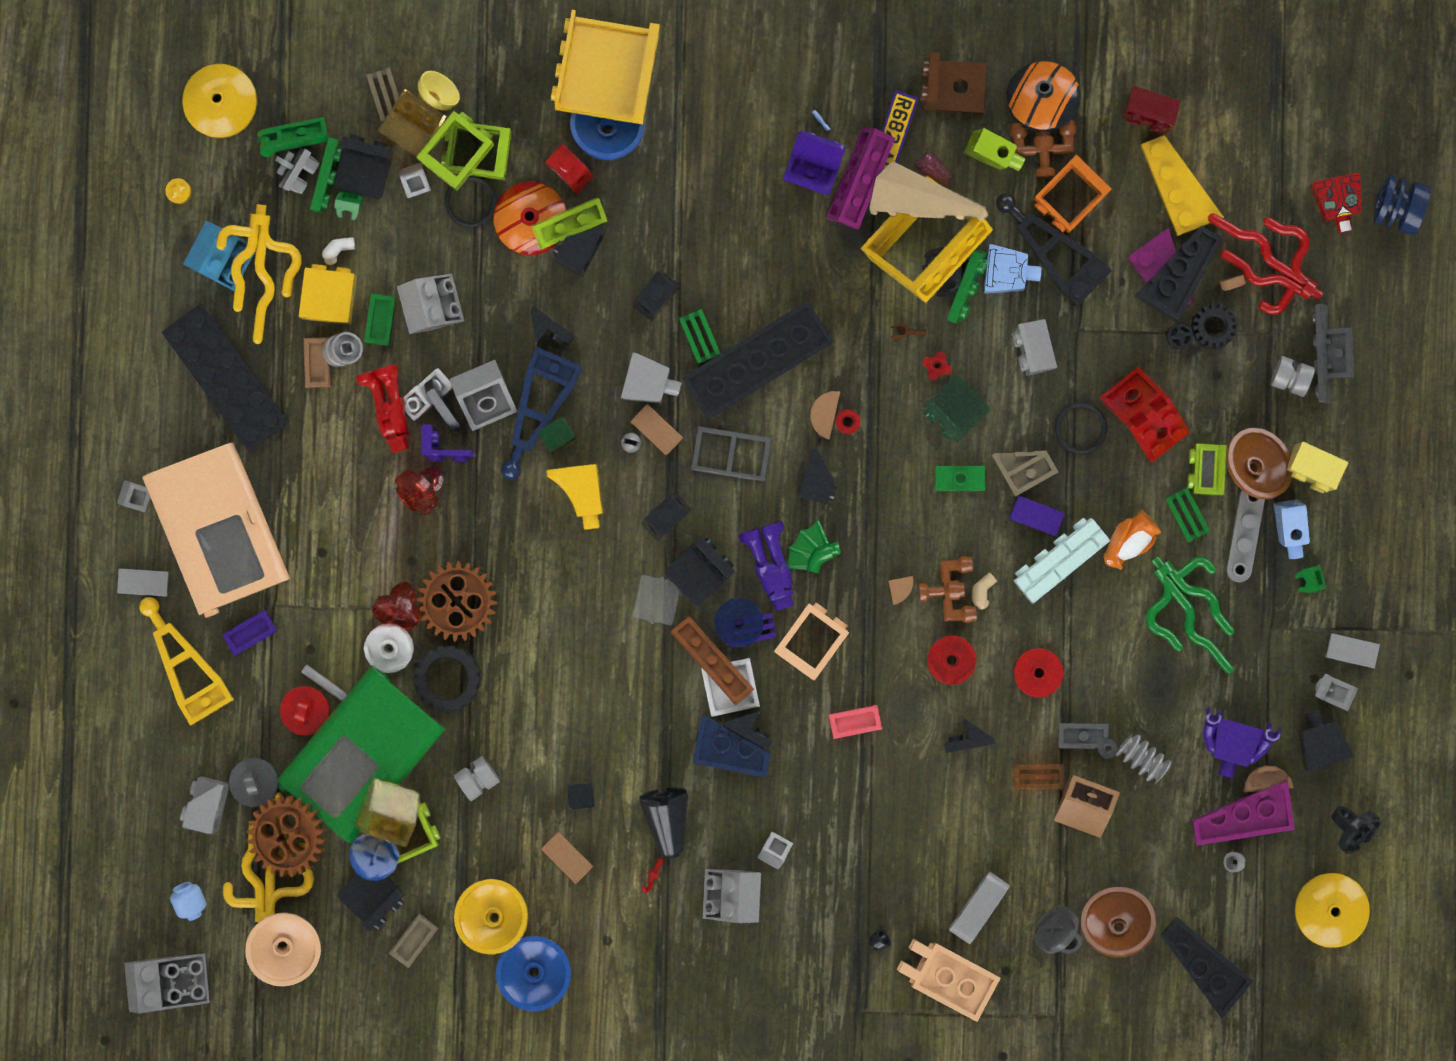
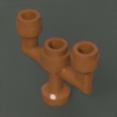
(1043, 145)
(951, 590)

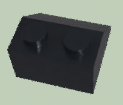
(578, 250)

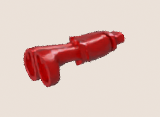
(389, 415)

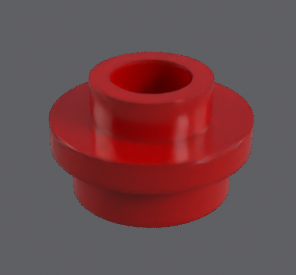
(851, 414)

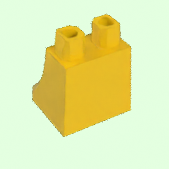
(583, 489)

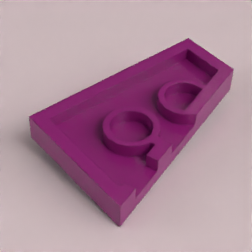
(1153, 255)

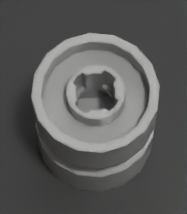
(342, 349)
(1292, 376)
(475, 779)

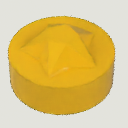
(178, 191)

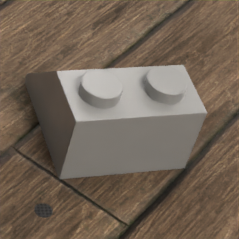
(483, 395)

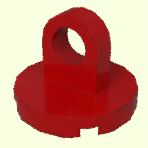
(304, 710)

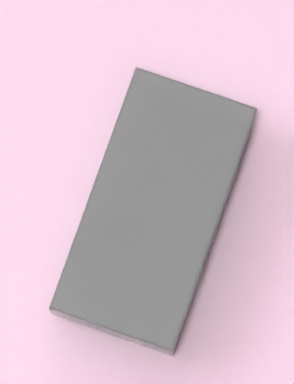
(143, 582)
(1352, 650)

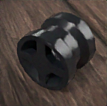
(1183, 335)

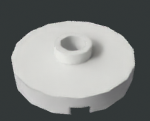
(380, 656)

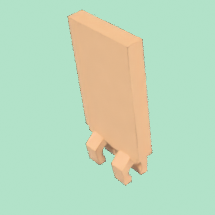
(950, 979)

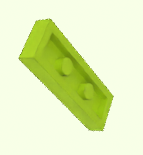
(568, 223)

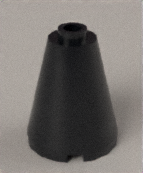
(666, 819)

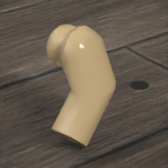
(979, 591)

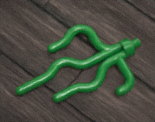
(1173, 584)

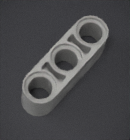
(979, 907)

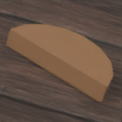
(823, 413)
(1265, 777)

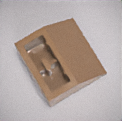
(1086, 806)

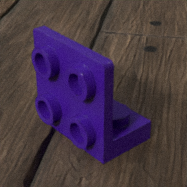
(431, 439)

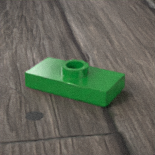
(959, 478)

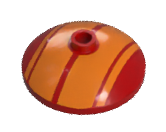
(511, 211)

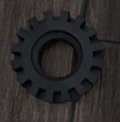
(1224, 315)

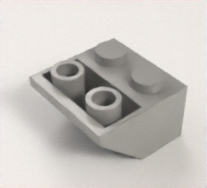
(430, 303)
(1034, 347)
(731, 895)

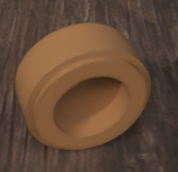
(1232, 282)

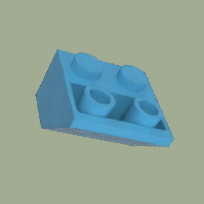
(211, 261)

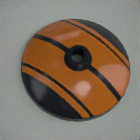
(1043, 109)

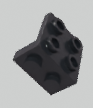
(363, 167)
(699, 571)
(371, 899)

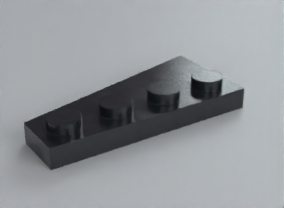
(1178, 278)
(1210, 970)

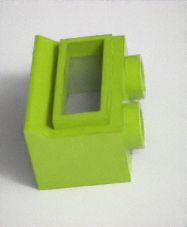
(1208, 469)

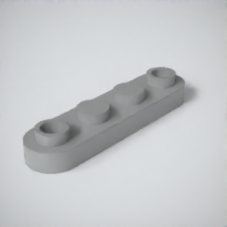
(1244, 537)

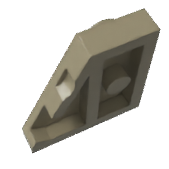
(1024, 469)

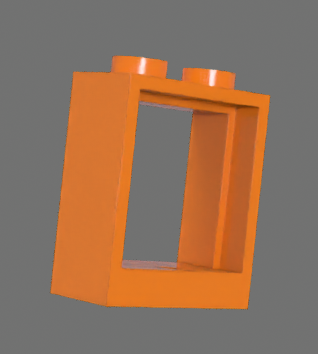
(1084, 173)

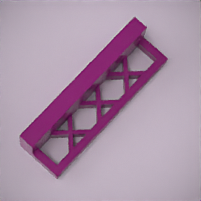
(859, 177)

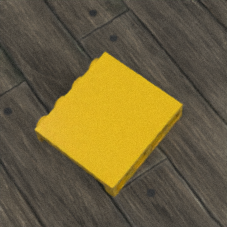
(605, 69)

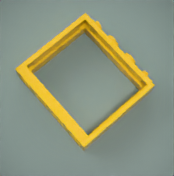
(941, 267)

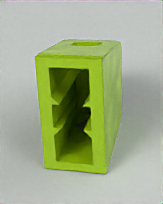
(984, 147)

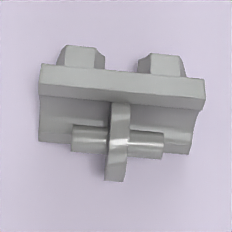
(301, 161)

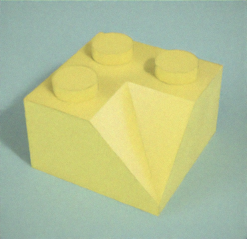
(1316, 467)

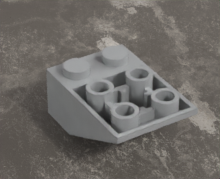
(166, 983)

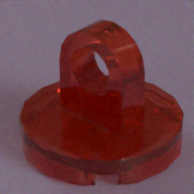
(417, 491)
(398, 609)

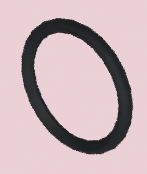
(483, 220)
(1076, 450)

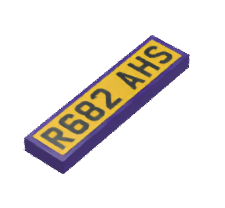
(898, 122)

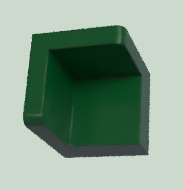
(556, 435)

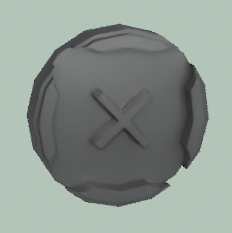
(253, 782)
(1057, 931)

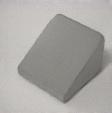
(414, 180)
(134, 496)
(775, 850)

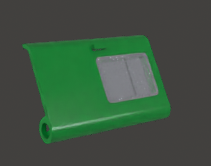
(366, 737)

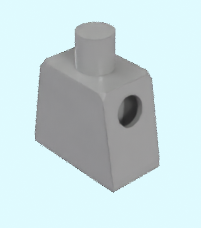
(648, 381)

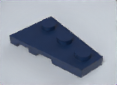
(728, 750)

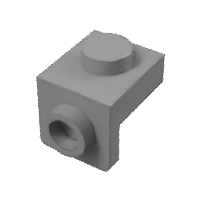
(1335, 692)

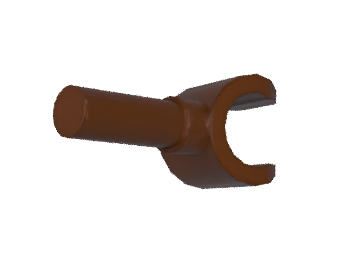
(904, 331)

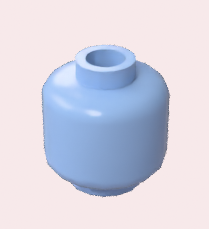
(188, 901)

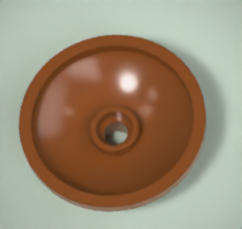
(1265, 456)
(1114, 909)

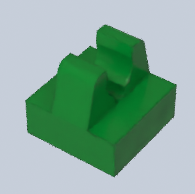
(349, 202)
(1313, 578)

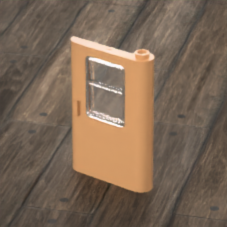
(209, 530)

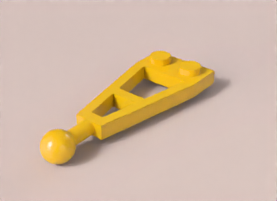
(206, 700)

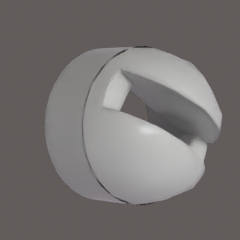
(628, 447)
(1228, 862)

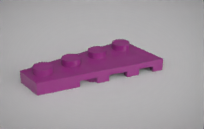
(1250, 816)

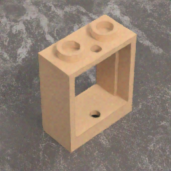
(797, 662)

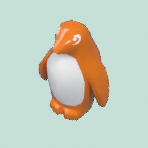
(1131, 539)

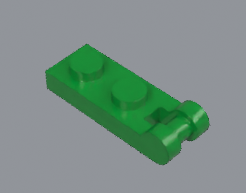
(292, 136)

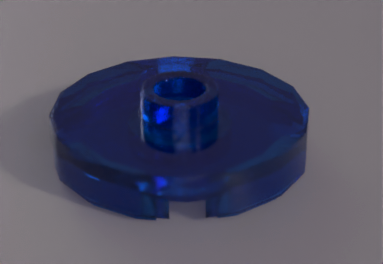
(748, 613)

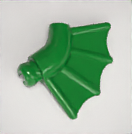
(811, 549)

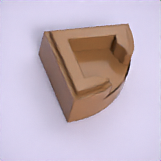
(900, 589)

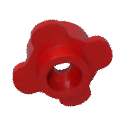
(943, 368)

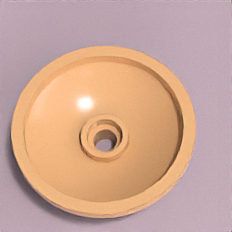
(287, 964)

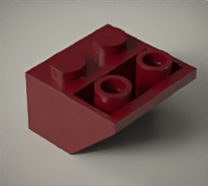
(1151, 110)

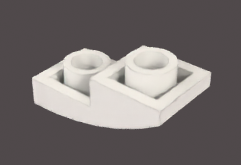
(417, 401)

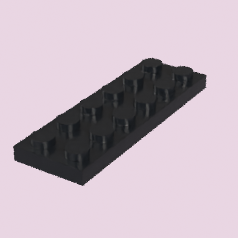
(758, 360)
(225, 377)

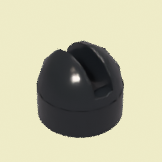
(879, 940)

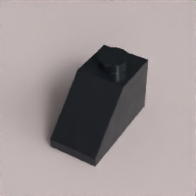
(817, 481)

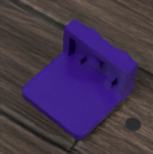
(814, 162)

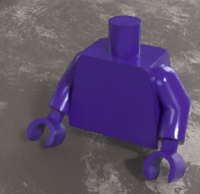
(1235, 742)

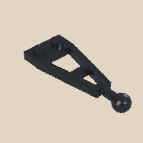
(1088, 275)

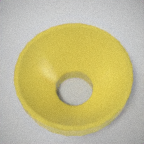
(438, 91)

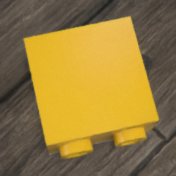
(327, 295)

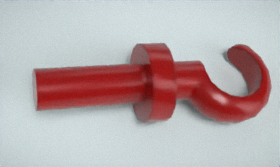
(653, 874)

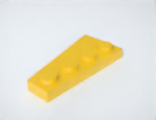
(1179, 189)

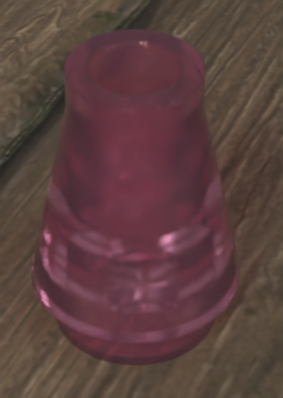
(931, 166)

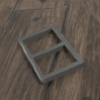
(734, 435)

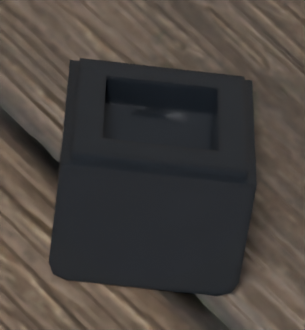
(580, 795)

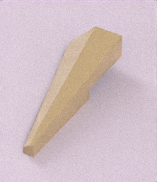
(907, 192)

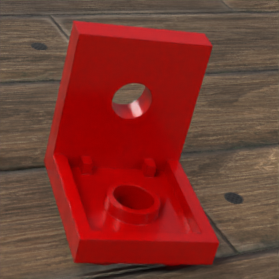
(1146, 413)

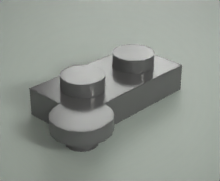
(1087, 737)

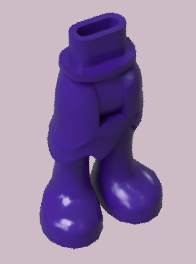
(774, 576)

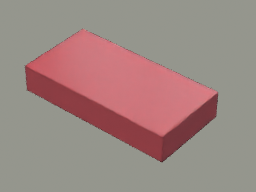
(855, 721)

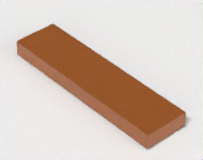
(712, 660)

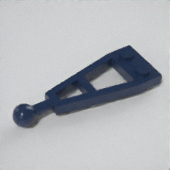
(555, 369)

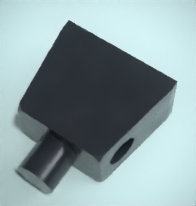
(656, 295)
(666, 516)
(1322, 743)

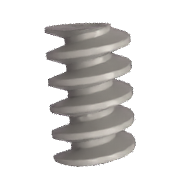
(1144, 758)

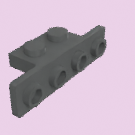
(1333, 353)

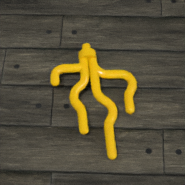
(258, 240)
(265, 898)

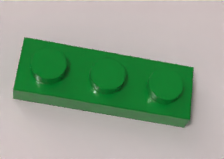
(326, 176)
(968, 286)

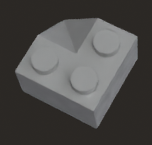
(207, 805)

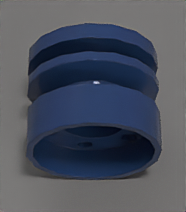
(1401, 204)

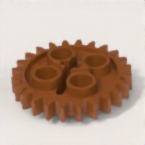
(441, 616)
(267, 844)

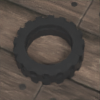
(465, 697)

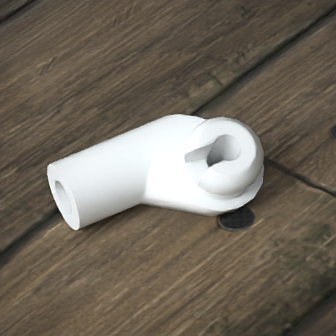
(335, 247)

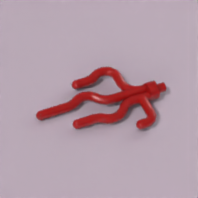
(1293, 280)

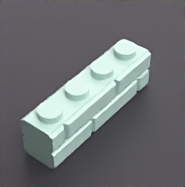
(1061, 560)

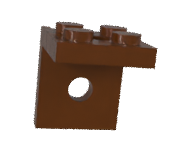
(939, 90)

